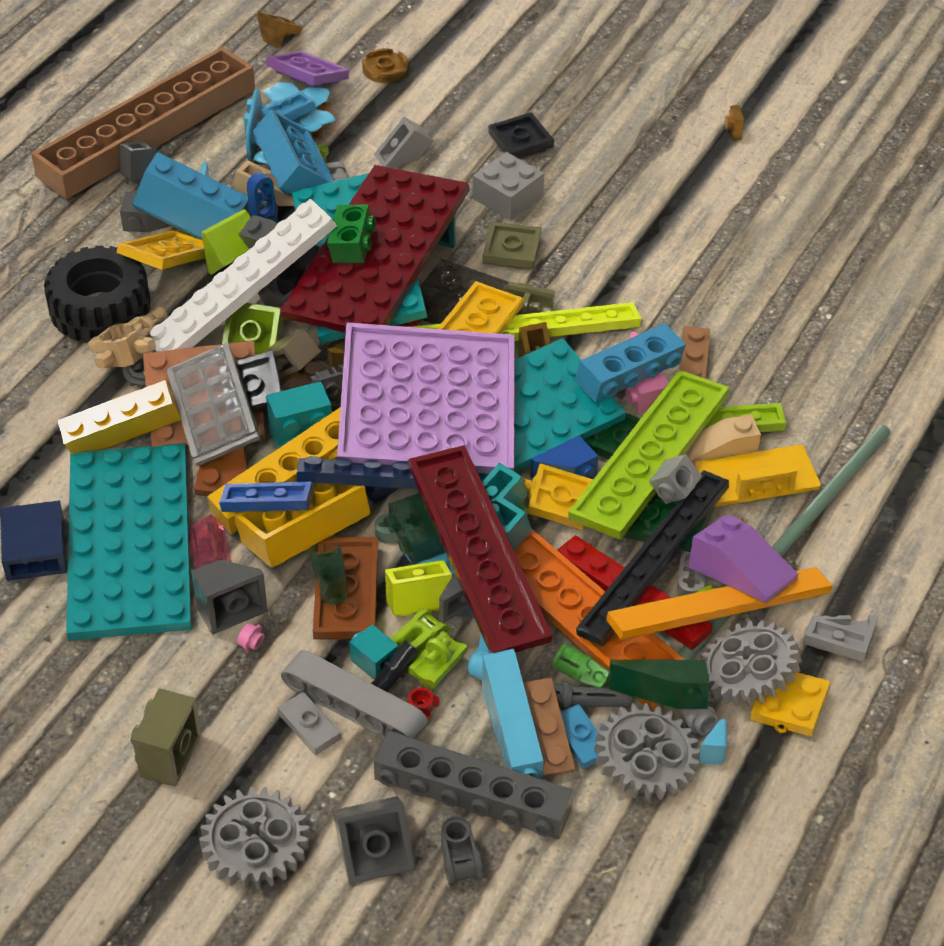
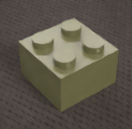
(166, 737)

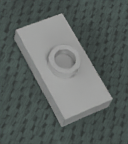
(309, 723)

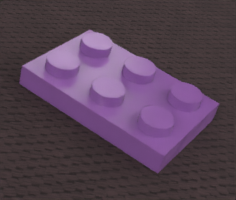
(307, 68)

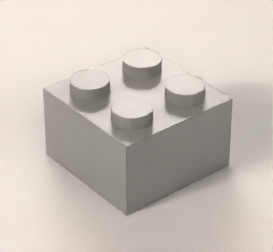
(508, 186)

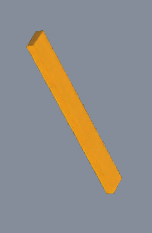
(709, 605)

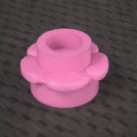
(250, 637)

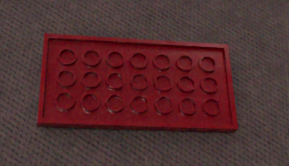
(410, 220)

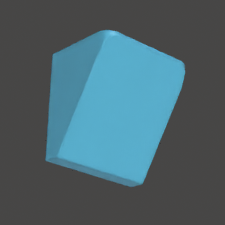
(715, 745)

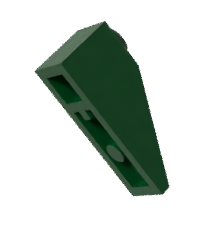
(664, 682)

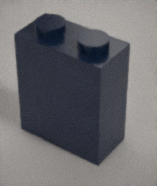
(33, 540)

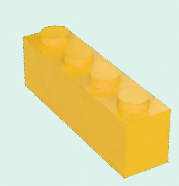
(120, 419)

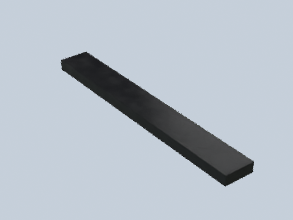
(653, 556)

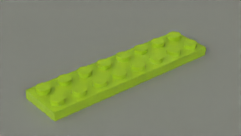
(663, 432)

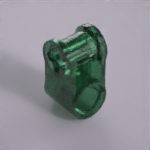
(330, 575)

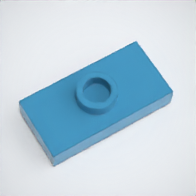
(292, 106)
(580, 735)

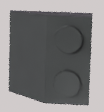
(228, 594)
(374, 839)

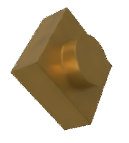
(735, 122)

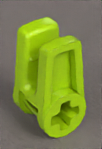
(420, 630)

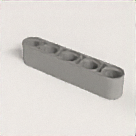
(352, 696)

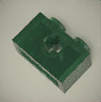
(414, 529)

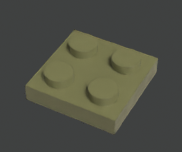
(512, 245)

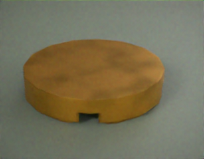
(385, 65)

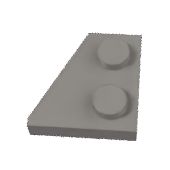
(841, 635)

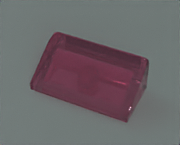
(208, 541)

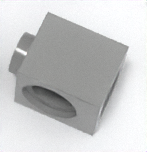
(675, 479)

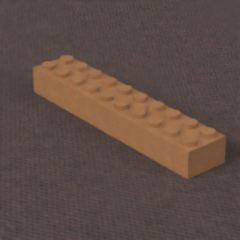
(150, 116)

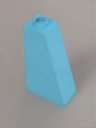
(511, 713)

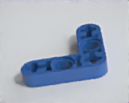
(266, 193)

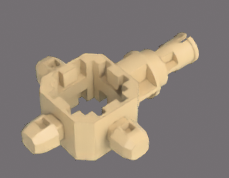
(126, 342)

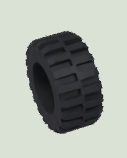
(92, 272)

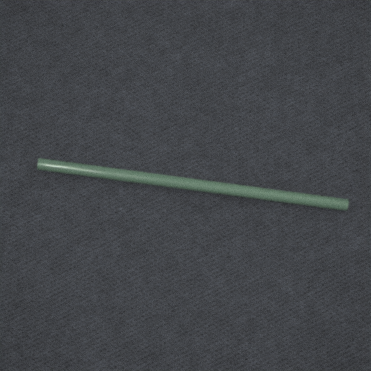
(810, 514)

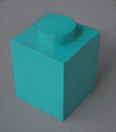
(371, 649)

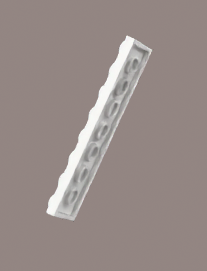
(243, 278)

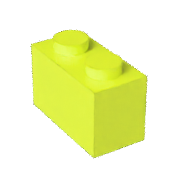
(416, 587)

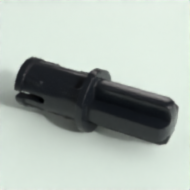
(396, 666)

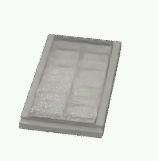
(212, 404)

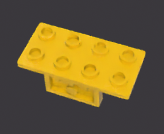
(763, 474)

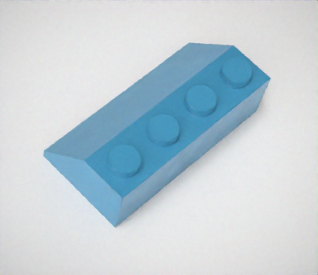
(290, 153)
(185, 196)

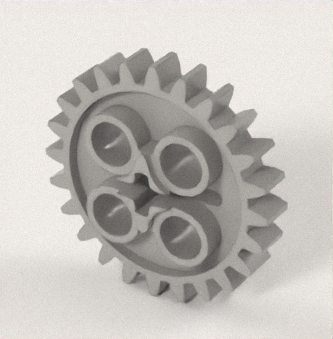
(751, 662)
(646, 751)
(235, 856)

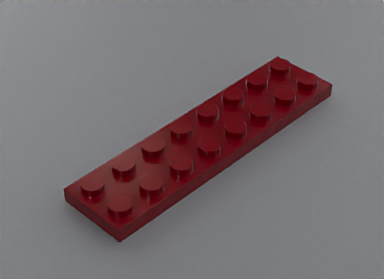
(479, 551)

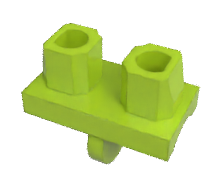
(437, 660)

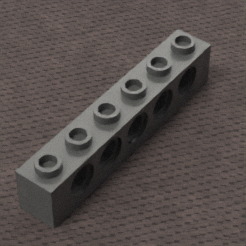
(464, 771)

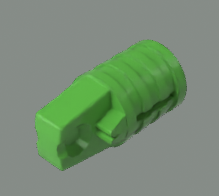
(588, 671)

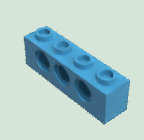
(630, 362)

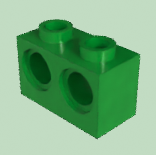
(352, 235)

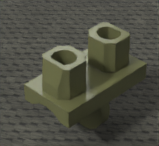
(535, 299)

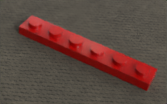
(605, 570)

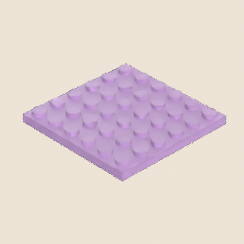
(425, 394)

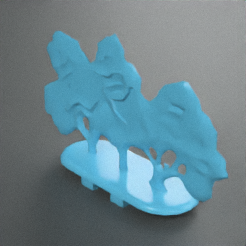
(280, 91)

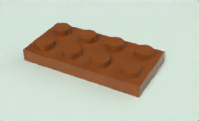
(359, 607)

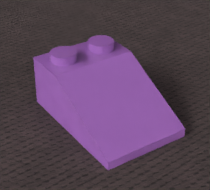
(741, 559)

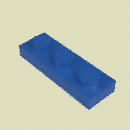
(266, 496)

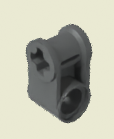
(460, 855)

